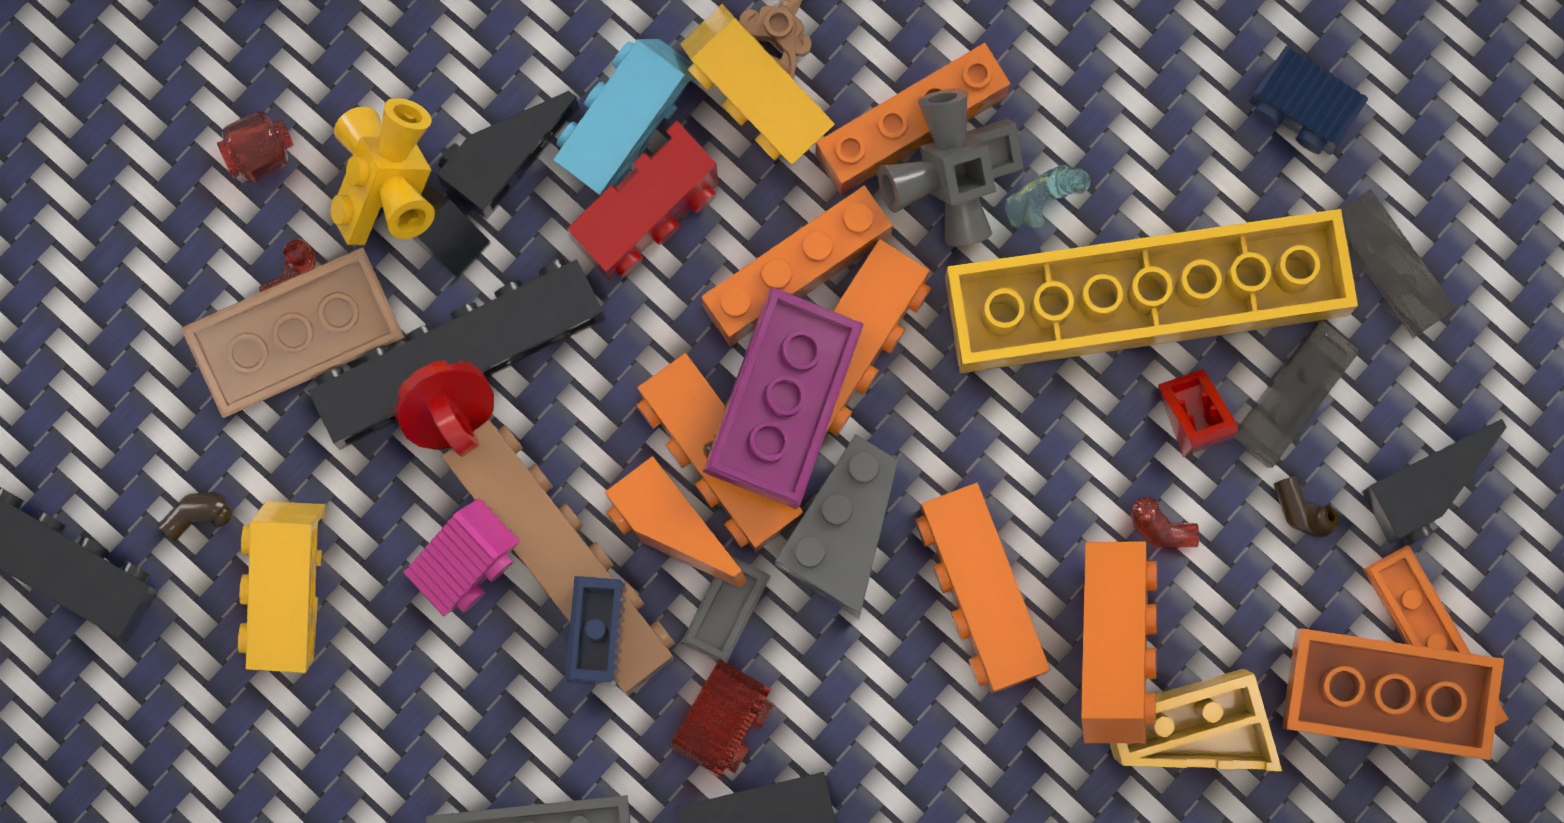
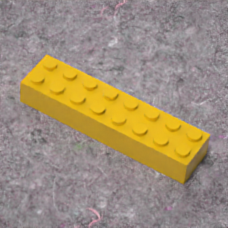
(1150, 291)

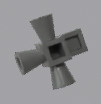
(954, 167)

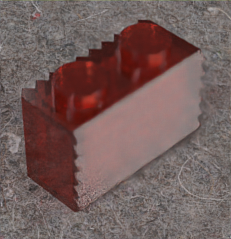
(722, 719)

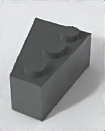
(842, 527)

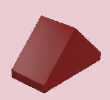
(1197, 413)

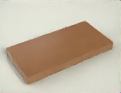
(292, 332)

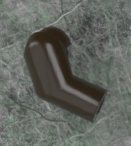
(193, 508)
(1302, 514)

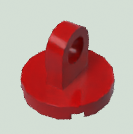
(444, 406)

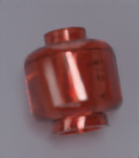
(255, 146)

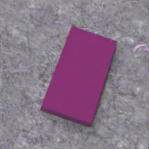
(783, 398)

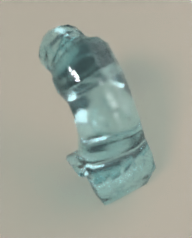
(1030, 200)

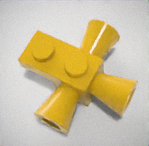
(383, 171)

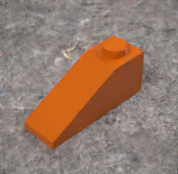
(667, 522)

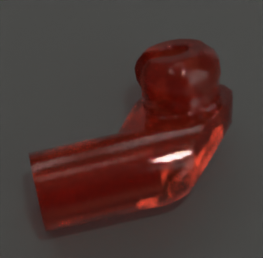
(298, 260)
(1159, 530)

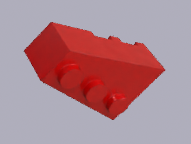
(646, 204)

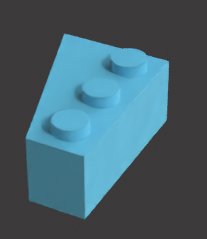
(624, 113)

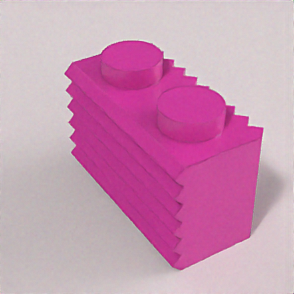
(462, 558)

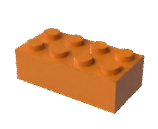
(1393, 693)

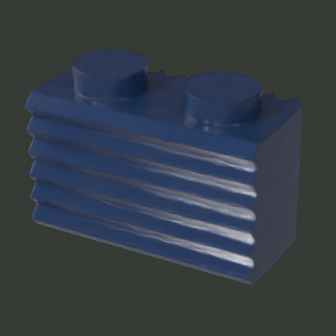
(1307, 102)
(595, 631)

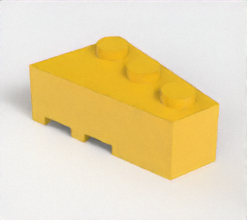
(754, 86)
(280, 586)
(1208, 726)

